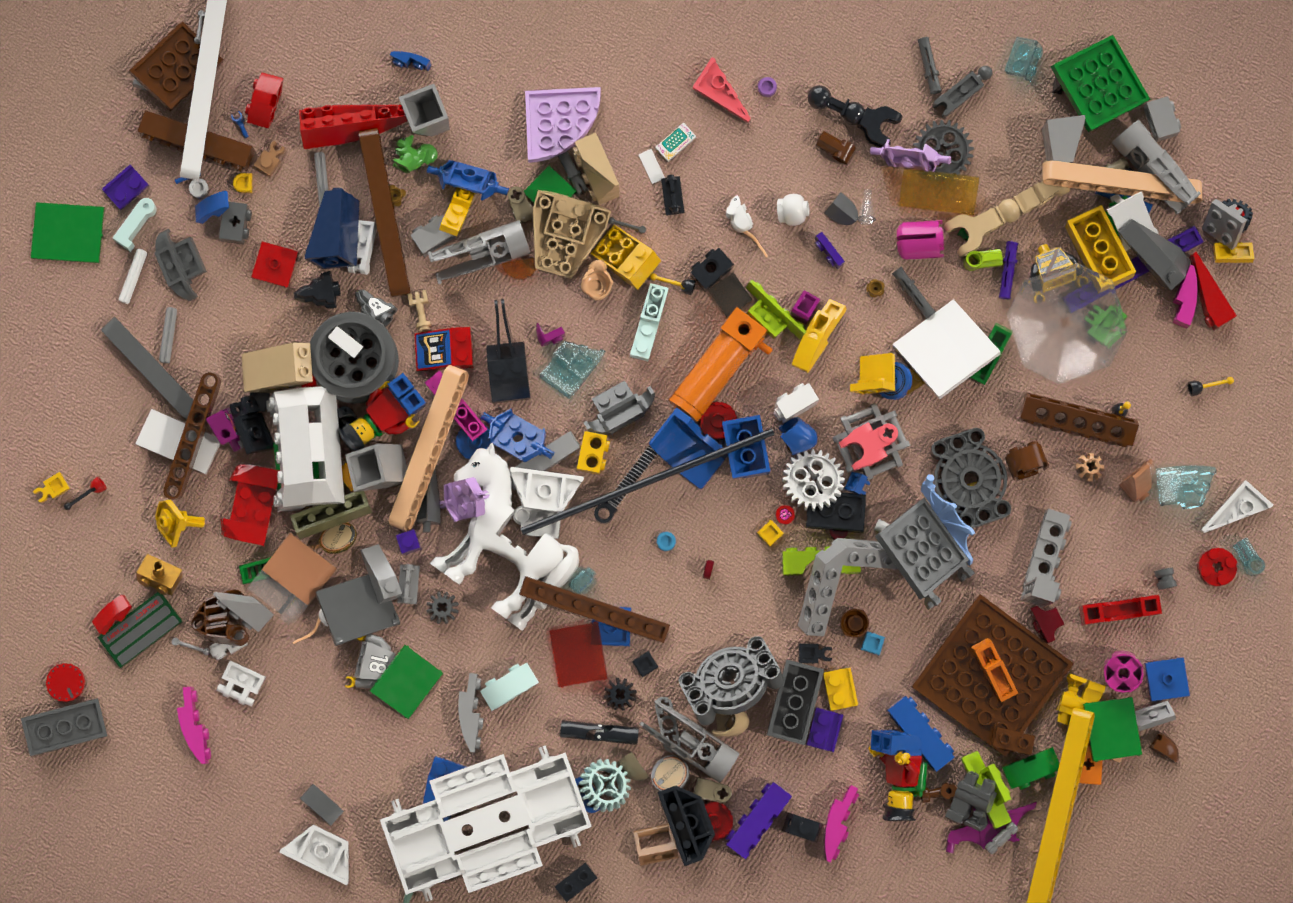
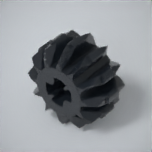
(613, 693)

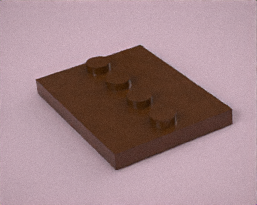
(170, 67)

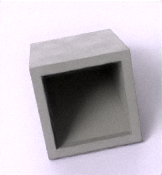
(425, 111)
(1062, 138)
(377, 467)

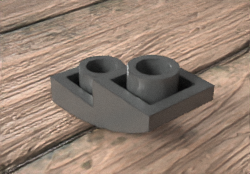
(321, 804)

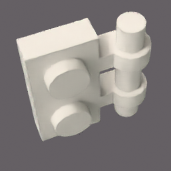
(242, 677)

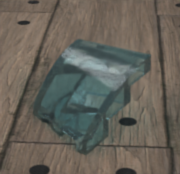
(571, 367)
(1184, 485)

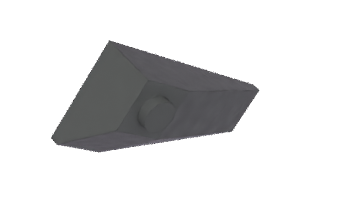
(1159, 255)

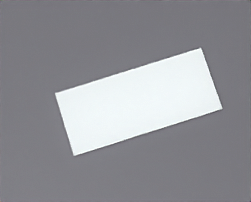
(651, 166)
(345, 342)

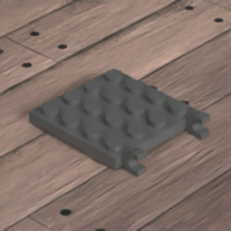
(923, 551)

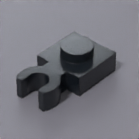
(810, 653)

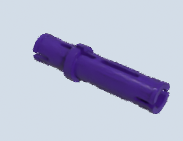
(1008, 270)

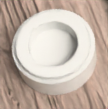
(198, 188)

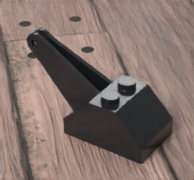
(507, 365)

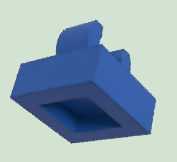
(856, 483)

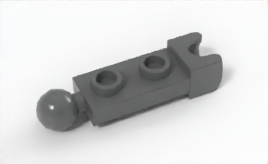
(963, 90)

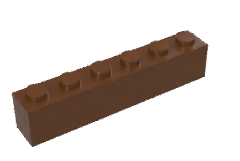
(216, 147)

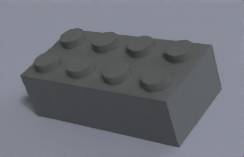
(795, 702)

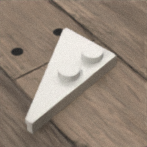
(1240, 504)

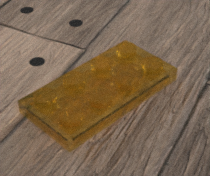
(938, 191)

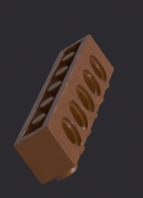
(1033, 402)

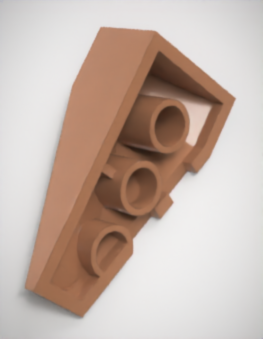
(1139, 482)

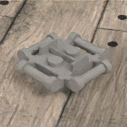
(878, 421)

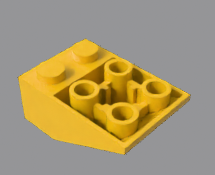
(626, 256)

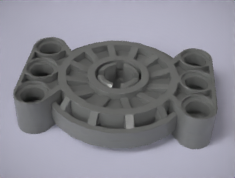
(979, 463)
(712, 680)

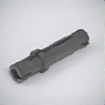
(924, 45)
(573, 174)
(914, 293)

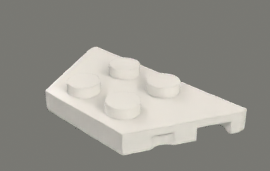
(544, 489)
(321, 852)

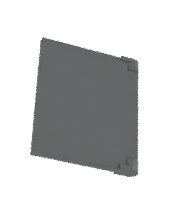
(354, 610)

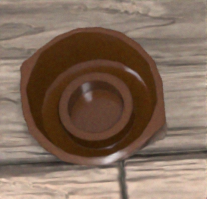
(854, 623)

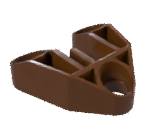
(215, 623)

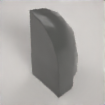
(842, 210)

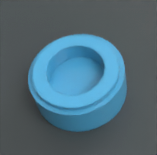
(666, 541)

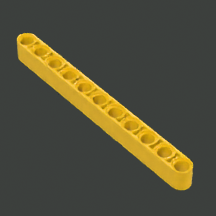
(1061, 806)

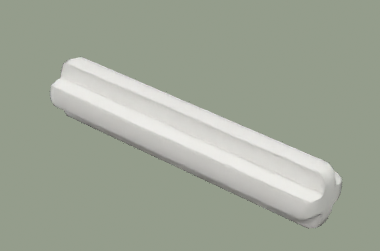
(132, 276)

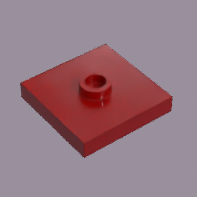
(275, 264)

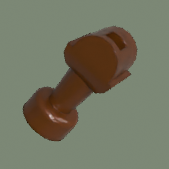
(945, 790)

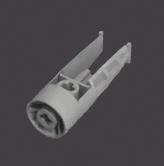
(1150, 158)
(511, 242)
(719, 760)

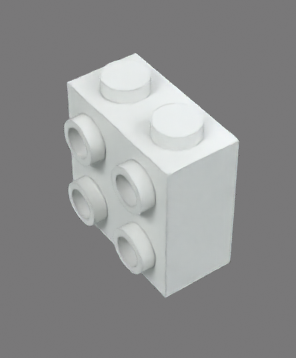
(796, 403)

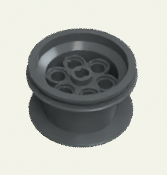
(363, 329)

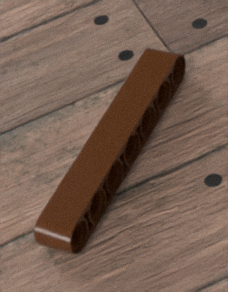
(185, 443)

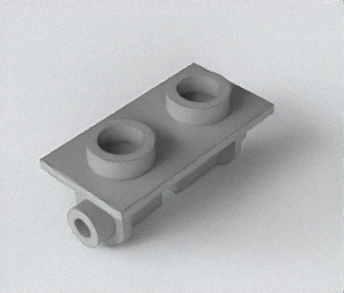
(408, 584)

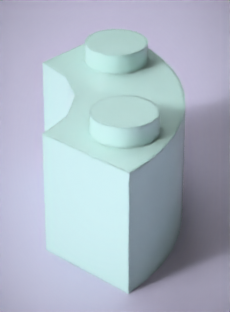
(509, 686)

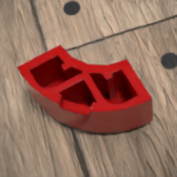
(264, 100)

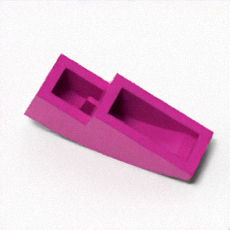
(1186, 299)

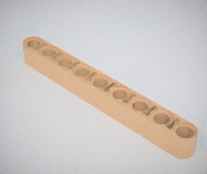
(1110, 181)
(428, 448)

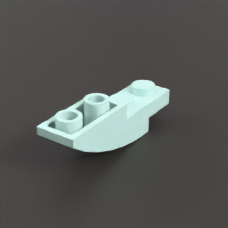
(649, 322)

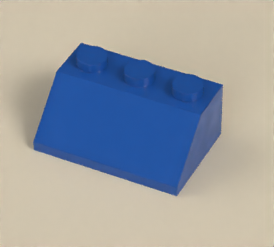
(752, 459)

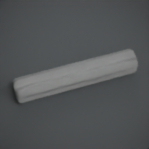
(321, 174)
(168, 334)

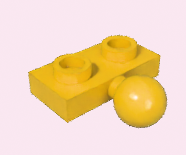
(1240, 254)

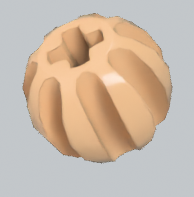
(1095, 465)

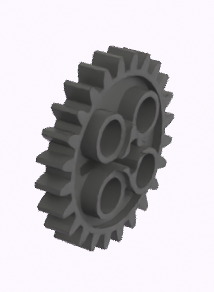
(937, 134)

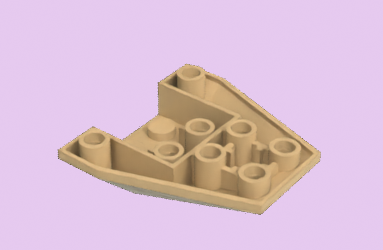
(565, 231)

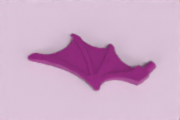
(985, 836)

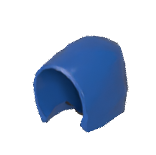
(798, 435)

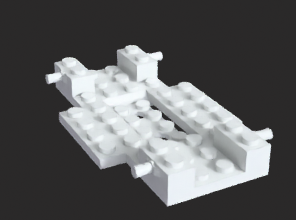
(426, 844)

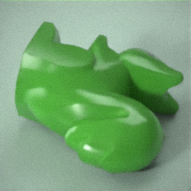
(412, 159)

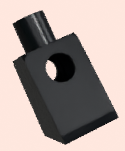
(802, 827)

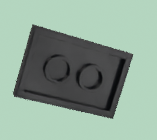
(844, 515)

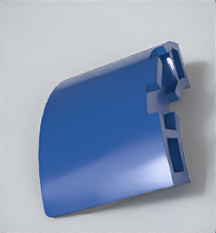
(682, 441)

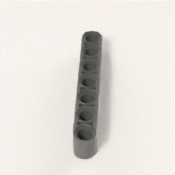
(149, 367)

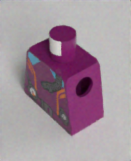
(224, 429)

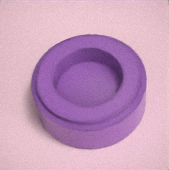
(767, 87)

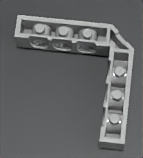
(826, 576)
(1037, 586)

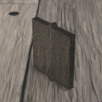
(729, 294)

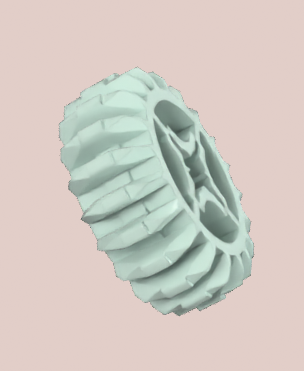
(598, 780)

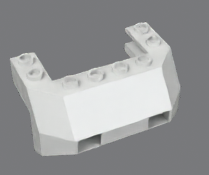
(306, 443)

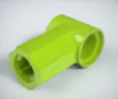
(984, 259)

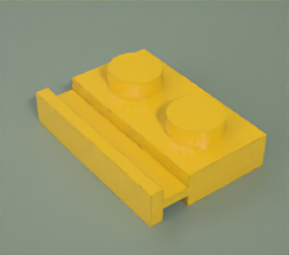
(840, 689)

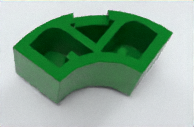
(1032, 768)

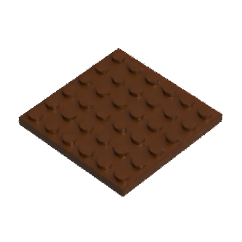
(961, 689)

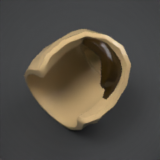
(731, 724)

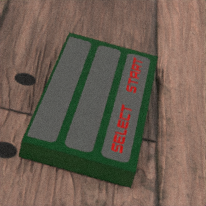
(140, 629)

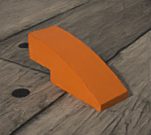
(994, 669)

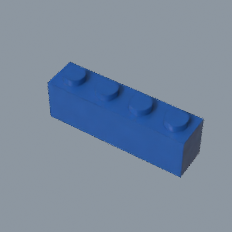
(912, 722)

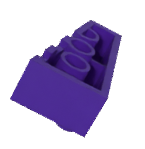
(758, 820)

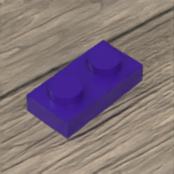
(824, 244)

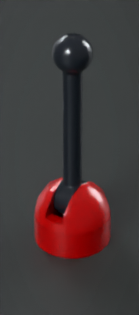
(96, 486)

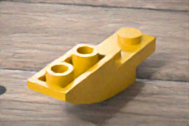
(457, 211)
(816, 335)

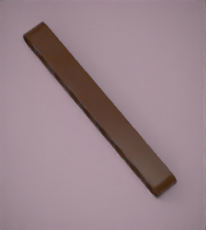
(384, 212)

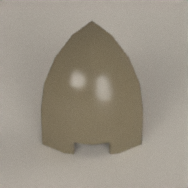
(633, 767)

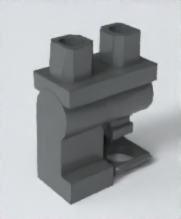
(970, 795)

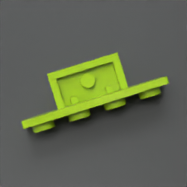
(771, 314)
(998, 813)

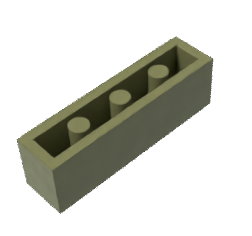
(330, 515)

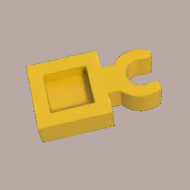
(55, 487)

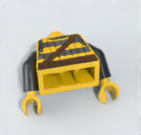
(1050, 260)

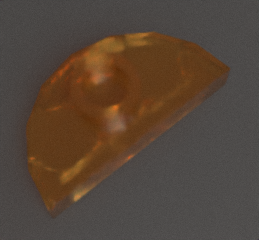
(520, 269)

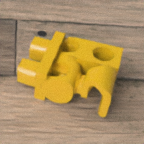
(1069, 699)

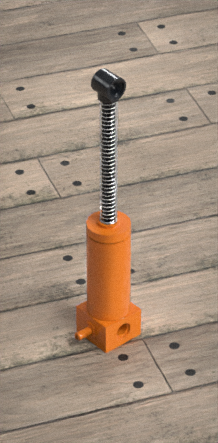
(703, 385)

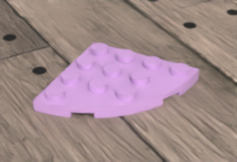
(558, 119)

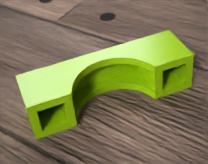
(795, 561)

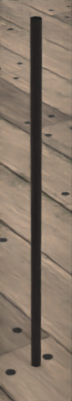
(647, 481)

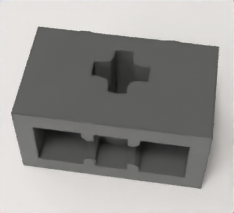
(237, 234)

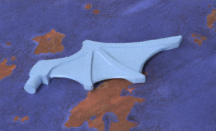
(948, 516)

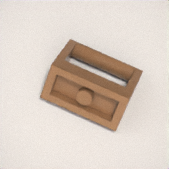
(656, 853)

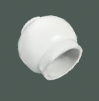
(792, 209)

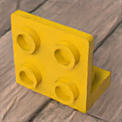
(876, 374)

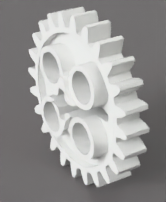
(828, 472)

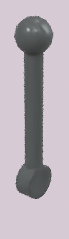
(642, 229)

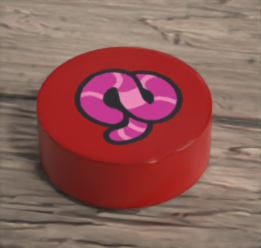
(785, 515)

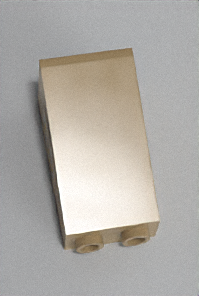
(277, 368)

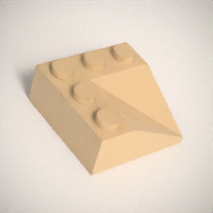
(596, 168)

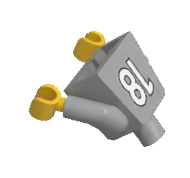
(372, 661)

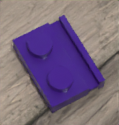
(125, 187)
(824, 729)

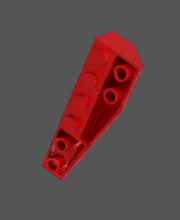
(342, 123)

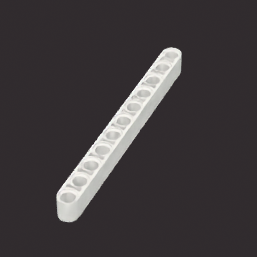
(203, 89)

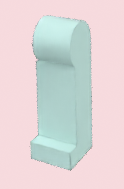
(134, 222)

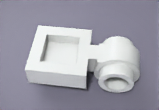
(219, 650)

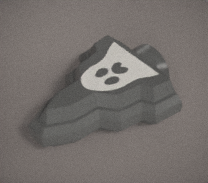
(375, 307)

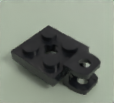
(248, 422)

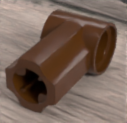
(840, 149)

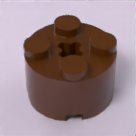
(1026, 461)

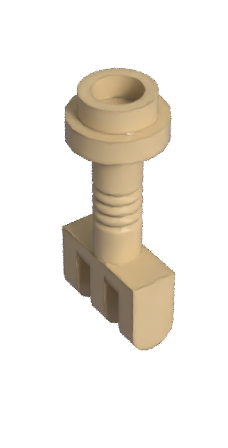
(423, 325)

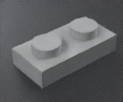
(1154, 715)

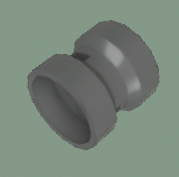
(1165, 578)

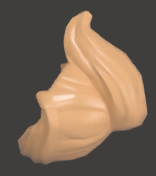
(597, 281)

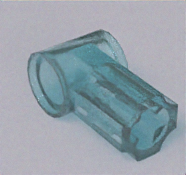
(1247, 555)

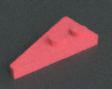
(714, 86)

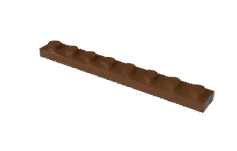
(594, 609)

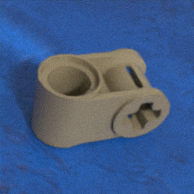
(521, 208)
(709, 790)

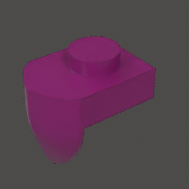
(555, 336)

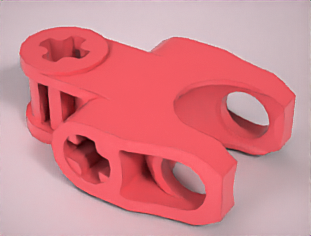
(871, 442)

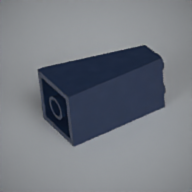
(335, 231)

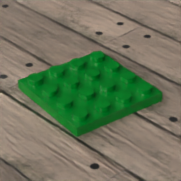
(1100, 83)

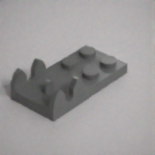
(63, 727)

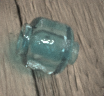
(582, 580)

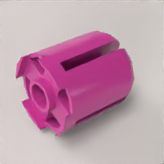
(920, 240)
(1123, 660)

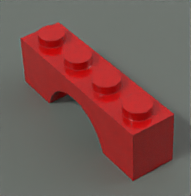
(1120, 610)

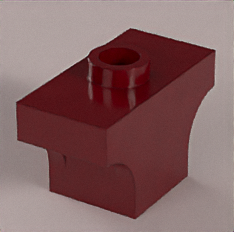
(1046, 622)

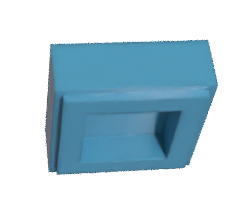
(872, 643)

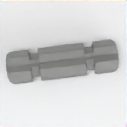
(1001, 838)

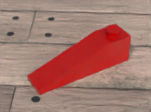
(1213, 302)

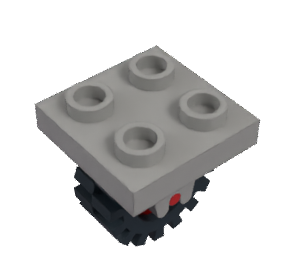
(1227, 221)

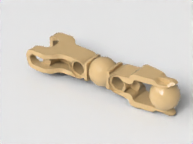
(1007, 211)

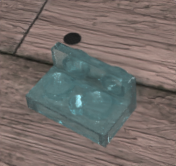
(1024, 58)

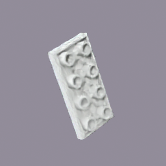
(163, 434)

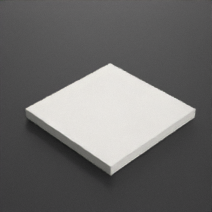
(946, 349)

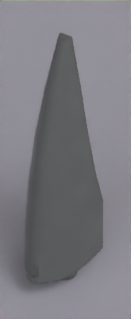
(430, 509)

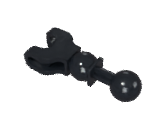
(855, 114)

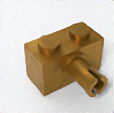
(159, 575)

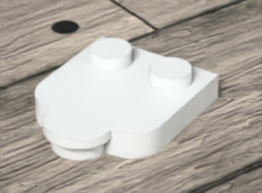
(528, 516)

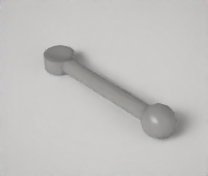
(201, 14)
(175, 641)

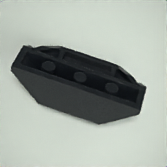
(688, 823)

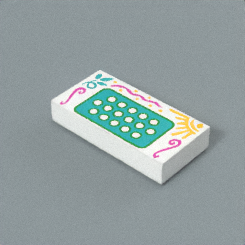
(675, 142)

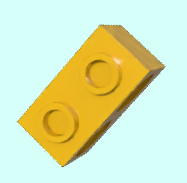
(588, 452)

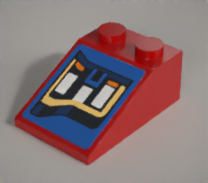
(443, 348)

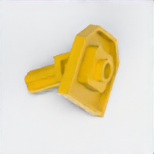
(172, 521)

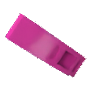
(464, 415)
(194, 734)
(834, 830)

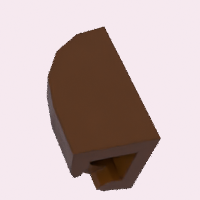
(1165, 746)

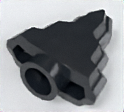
(321, 291)

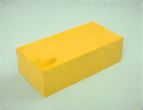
(1100, 245)

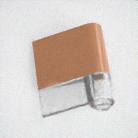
(291, 578)

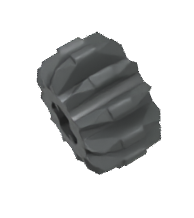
(443, 600)

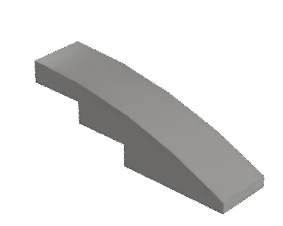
(562, 448)

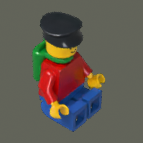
(386, 411)
(903, 768)

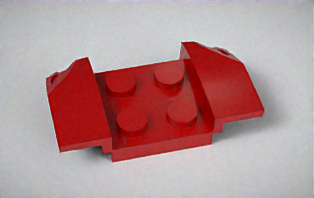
(251, 504)

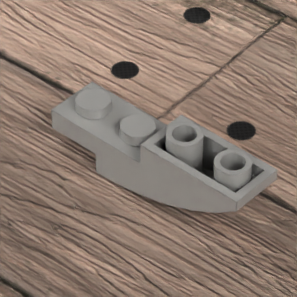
(470, 721)

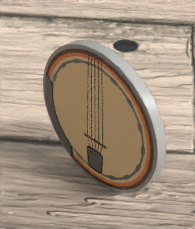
(669, 772)

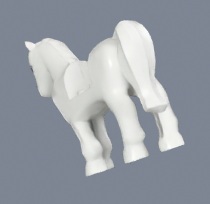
(543, 562)

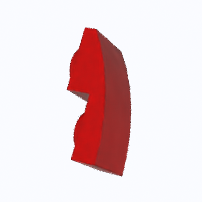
(115, 610)

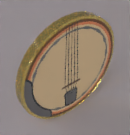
(338, 538)

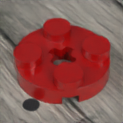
(1207, 571)

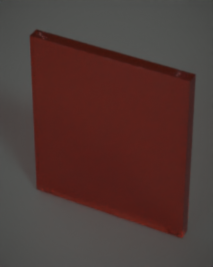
(578, 654)

